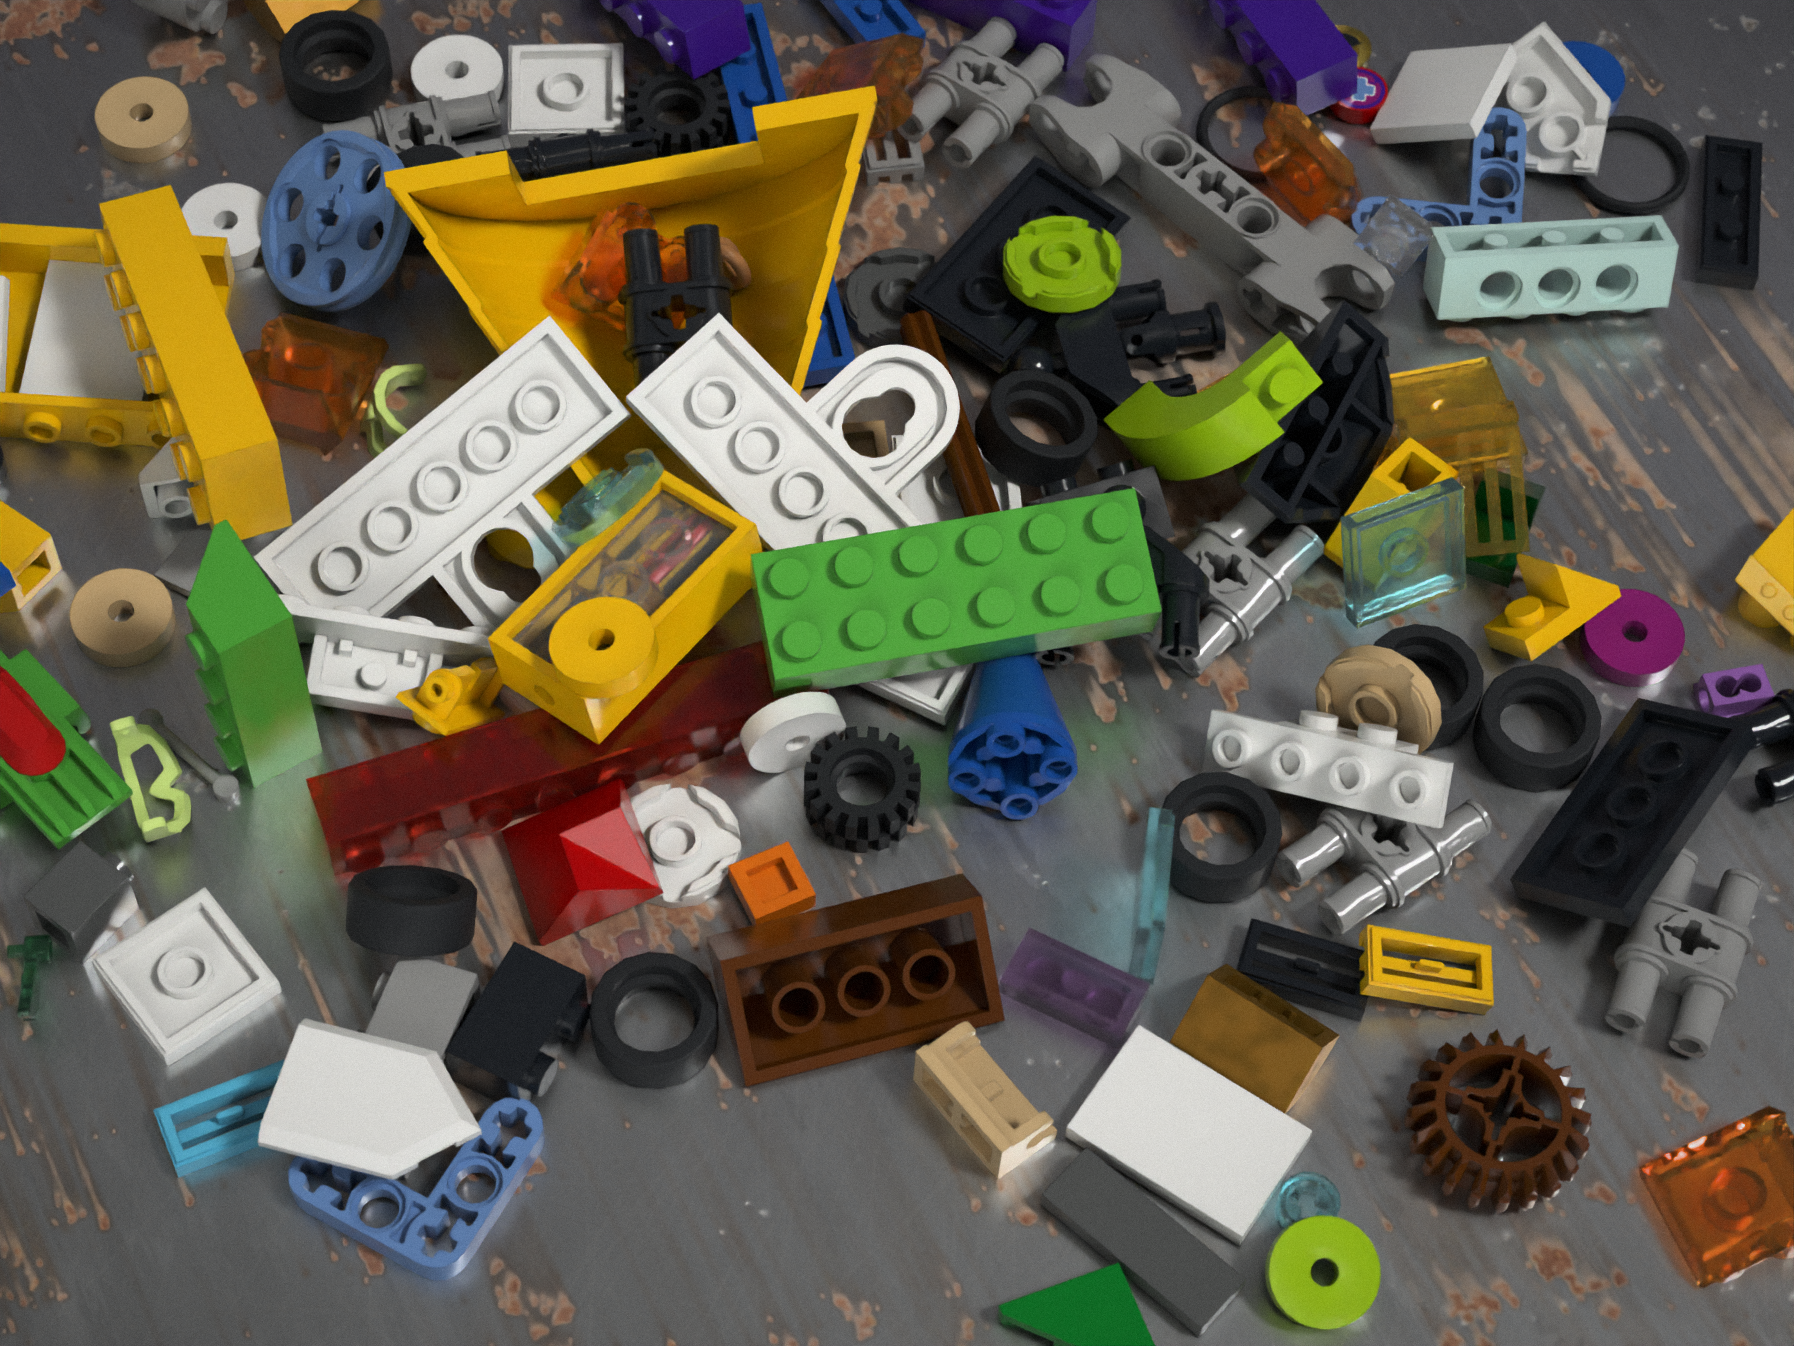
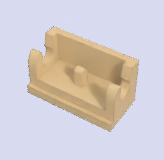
(981, 1100)

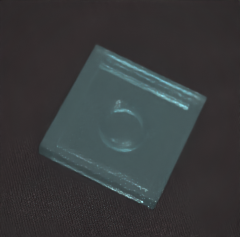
(1404, 552)
(1151, 894)

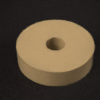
(145, 140)
(127, 641)

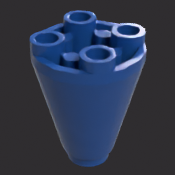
(1011, 739)

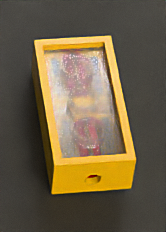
(668, 554)

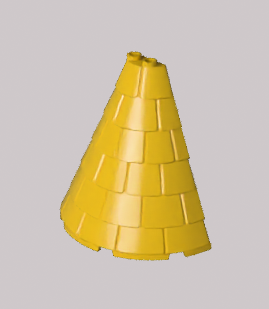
(771, 197)

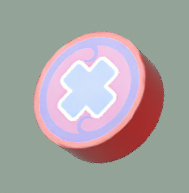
(1368, 100)

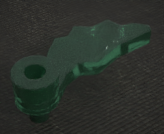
(36, 951)

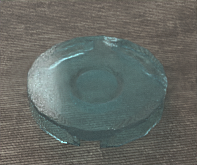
(607, 498)

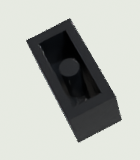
(519, 1027)

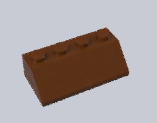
(856, 978)

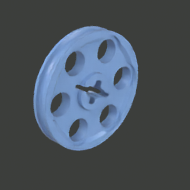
(314, 228)

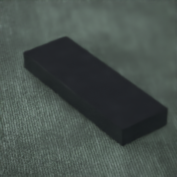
(1729, 213)

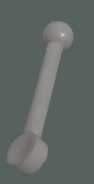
(224, 786)

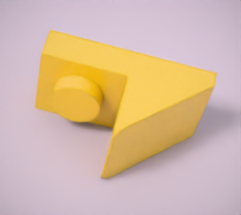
(1555, 607)

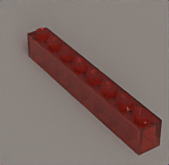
(532, 764)

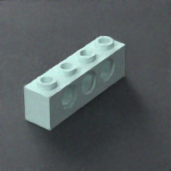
(1593, 261)

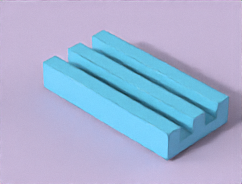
(206, 1101)

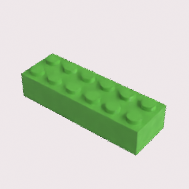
(954, 592)

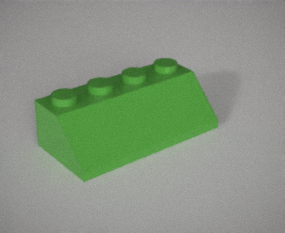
(249, 663)

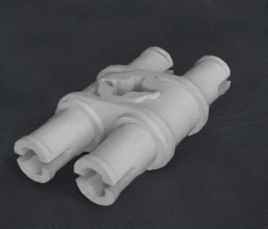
(980, 92)
(430, 123)
(1241, 583)
(1383, 852)
(1704, 974)

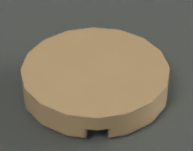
(1380, 689)

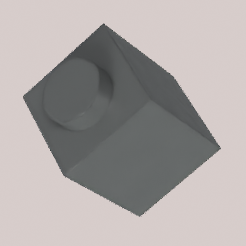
(82, 900)

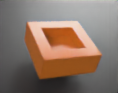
(772, 884)

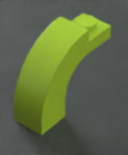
(1221, 424)

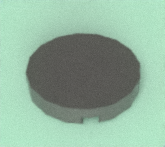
(878, 290)

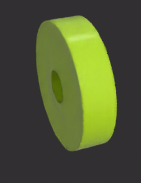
(1354, 1264)

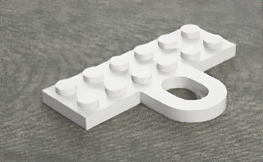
(787, 457)
(451, 484)

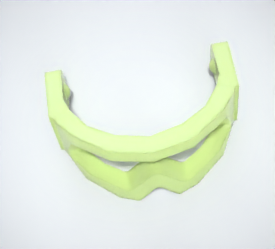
(387, 383)
(130, 738)

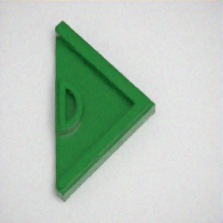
(1082, 1312)

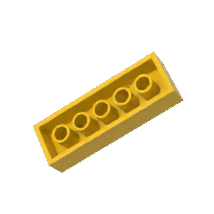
(192, 365)

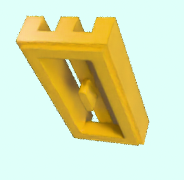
(1426, 980)

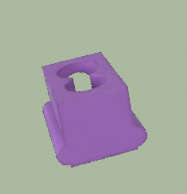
(1716, 691)

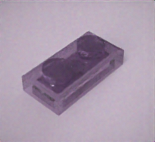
(1074, 988)

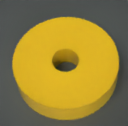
(607, 671)

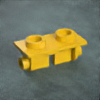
(456, 698)

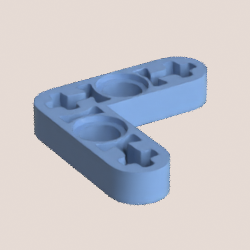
(1479, 207)
(425, 1216)

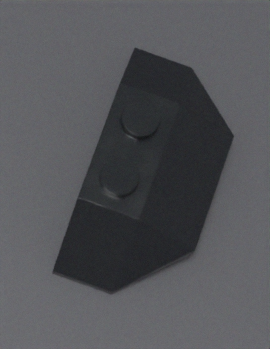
(1332, 433)

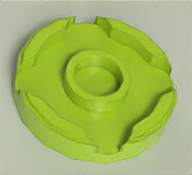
(1062, 264)

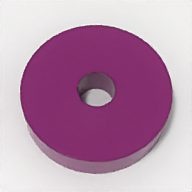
(1627, 661)

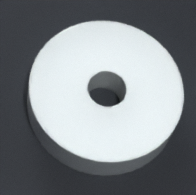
(452, 57)
(233, 206)
(789, 729)

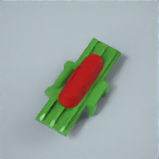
(45, 758)

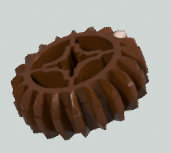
(1551, 1131)

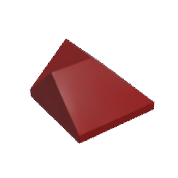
(581, 862)

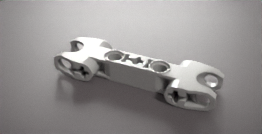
(1136, 139)

